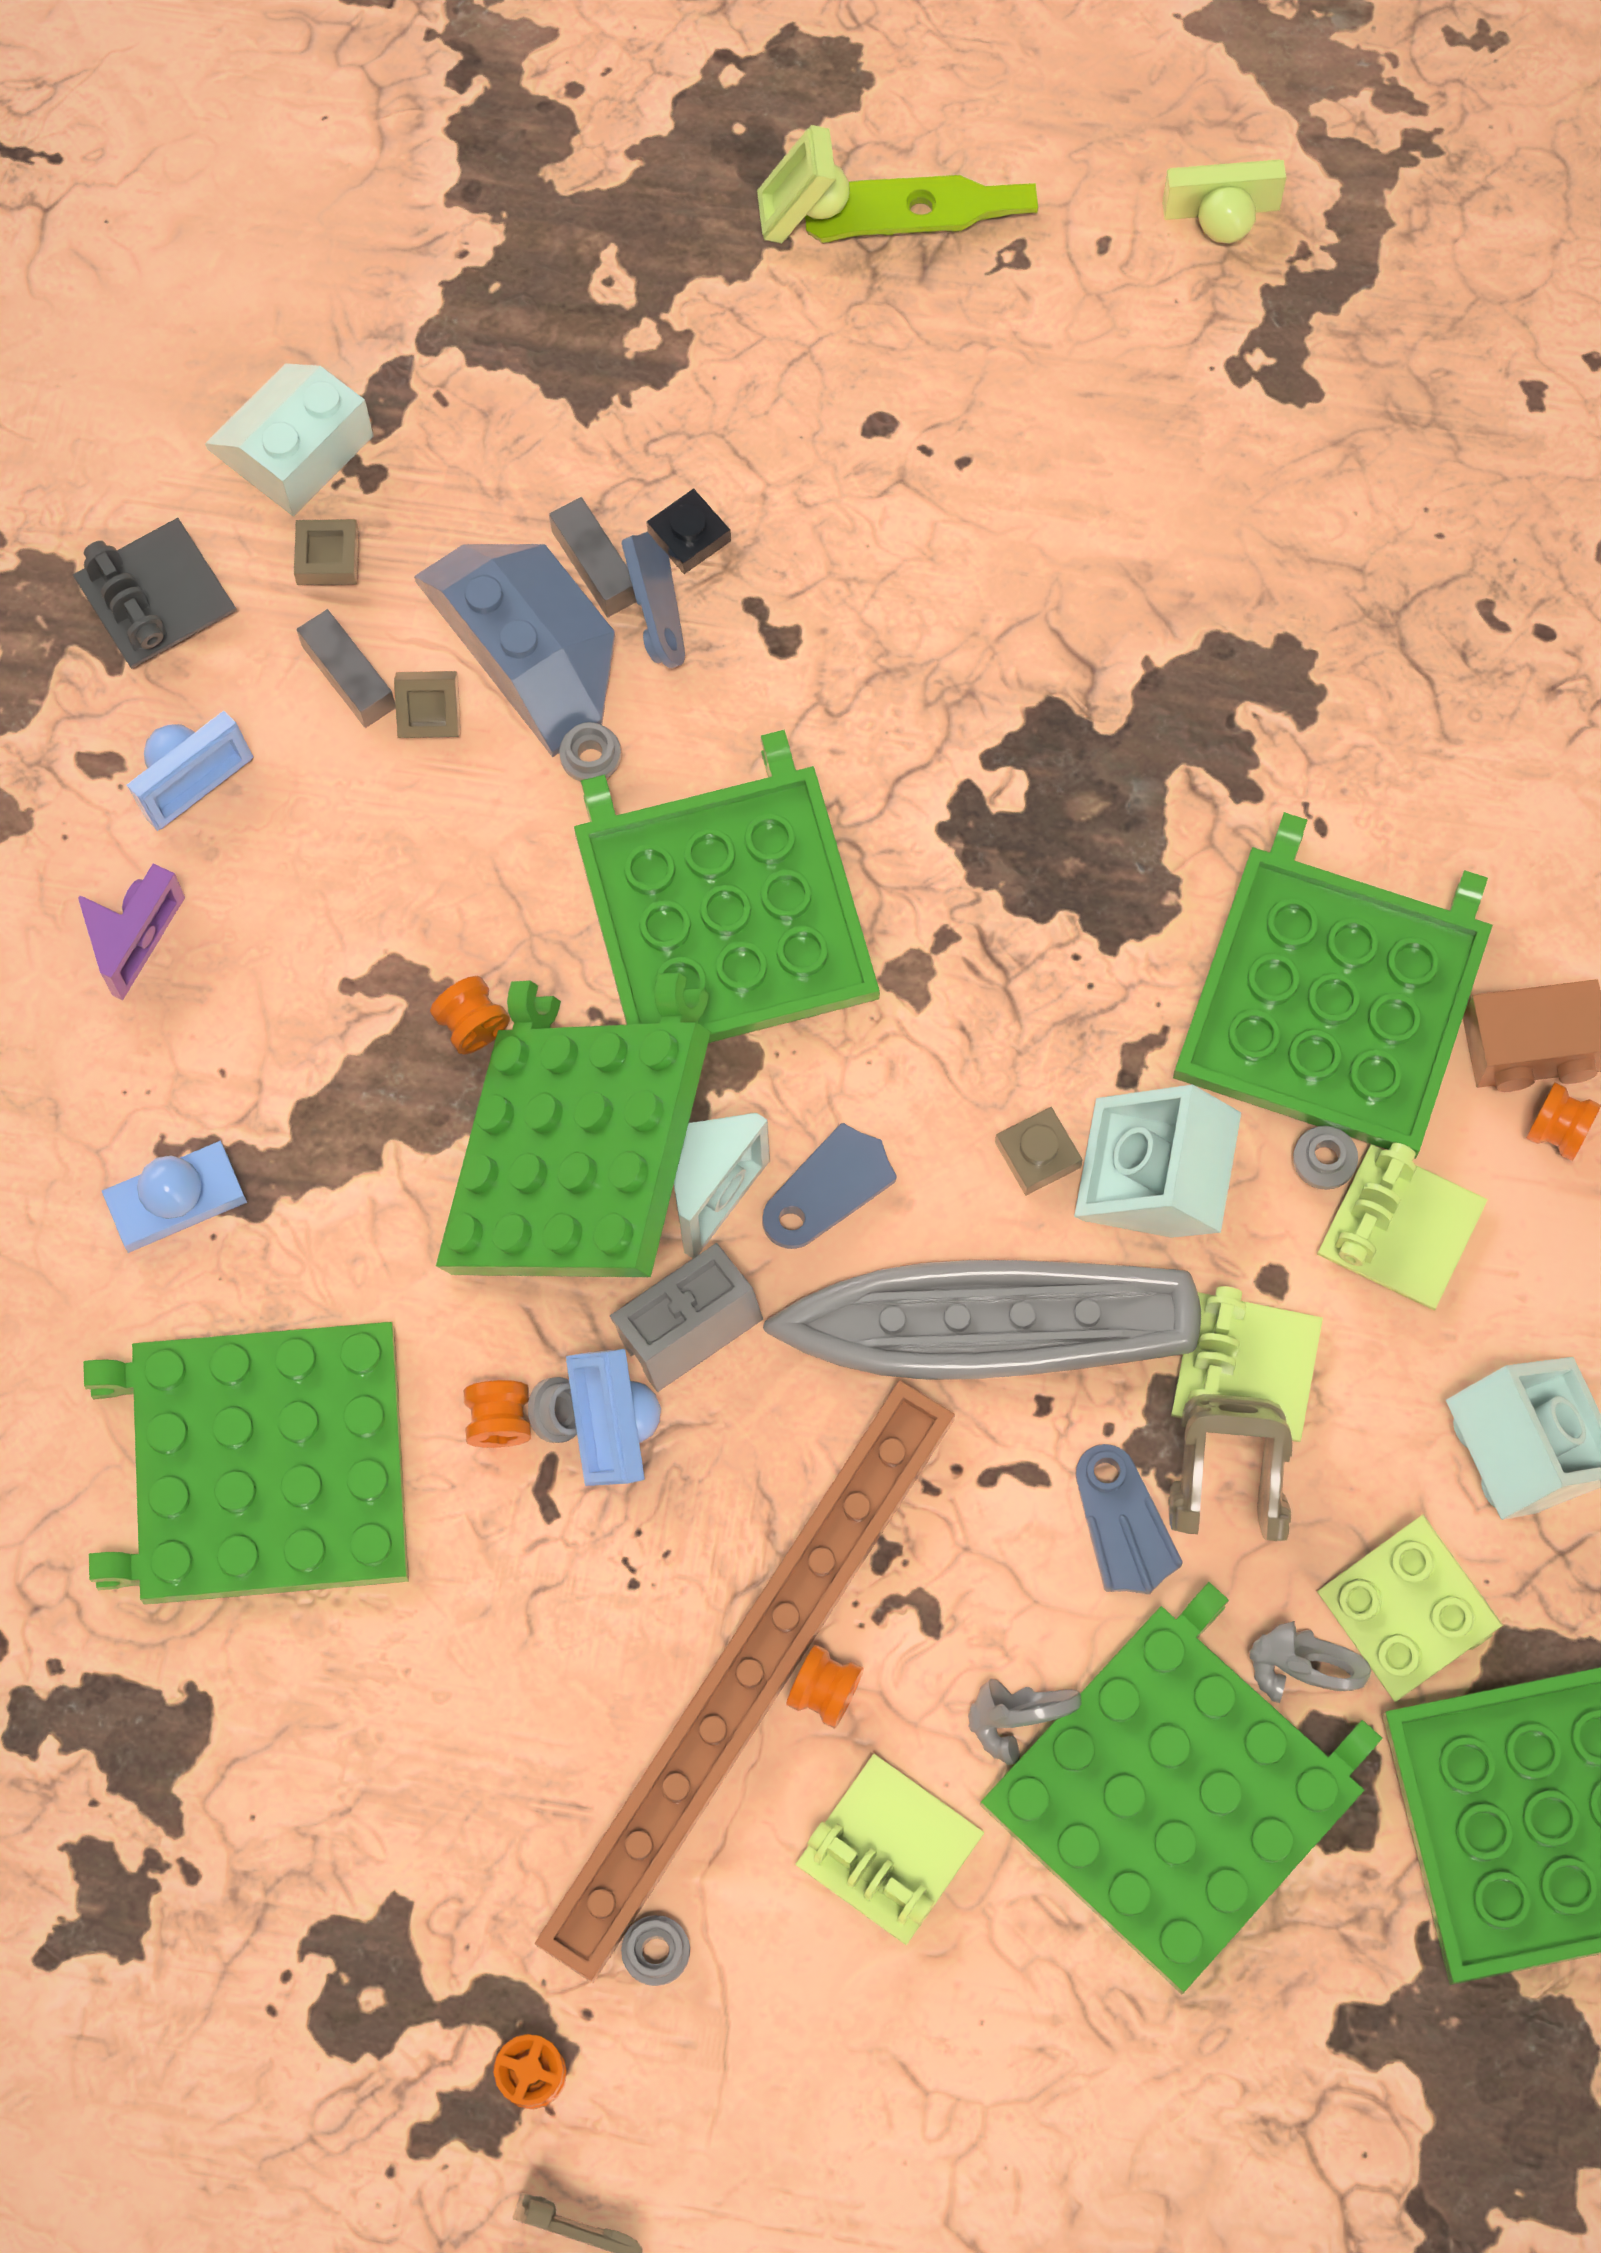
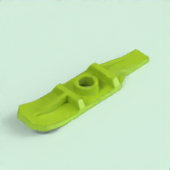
(955, 203)

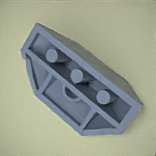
(527, 632)

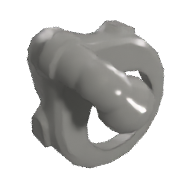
(1292, 1654)
(1001, 1709)

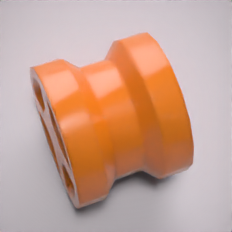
(469, 1014)
(1563, 1121)
(497, 1414)
(824, 1686)
(523, 2056)

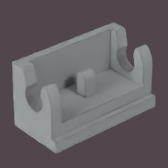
(687, 1316)

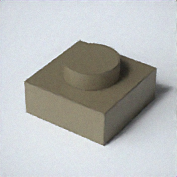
(326, 552)
(427, 704)
(1038, 1151)

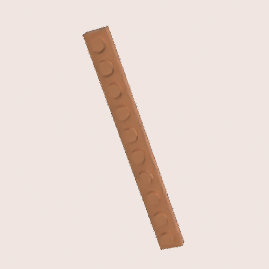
(744, 1683)

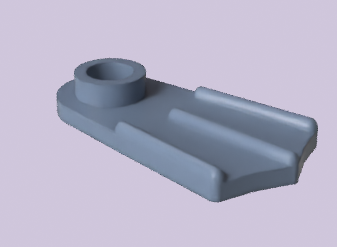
(655, 592)
(829, 1187)
(1124, 1525)

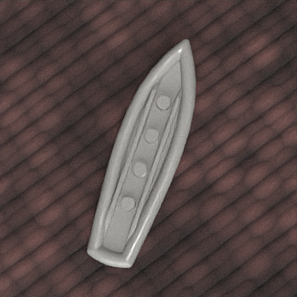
(994, 1318)

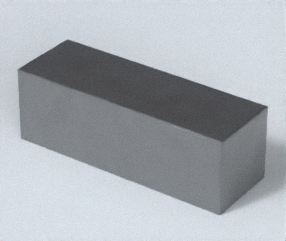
(593, 556)
(346, 668)

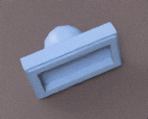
(186, 766)
(173, 1195)
(610, 1416)

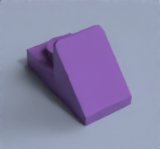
(128, 939)

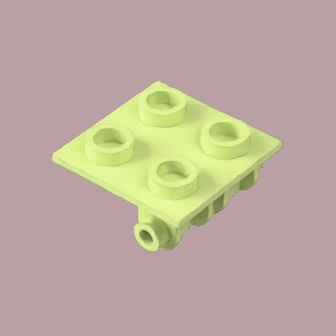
(1402, 1225)
(1251, 1354)
(1410, 1608)
(889, 1849)

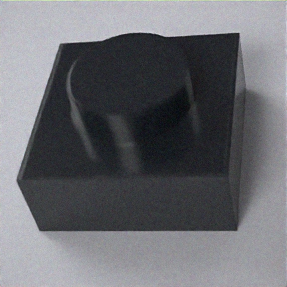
(689, 531)

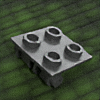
(152, 591)

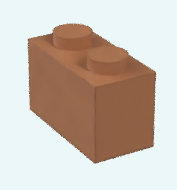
(1535, 1035)

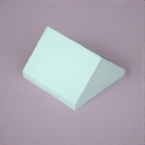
(715, 1172)

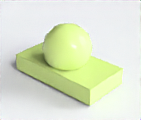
(802, 185)
(1224, 195)

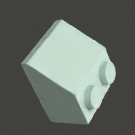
(294, 434)
(1159, 1162)
(1531, 1435)

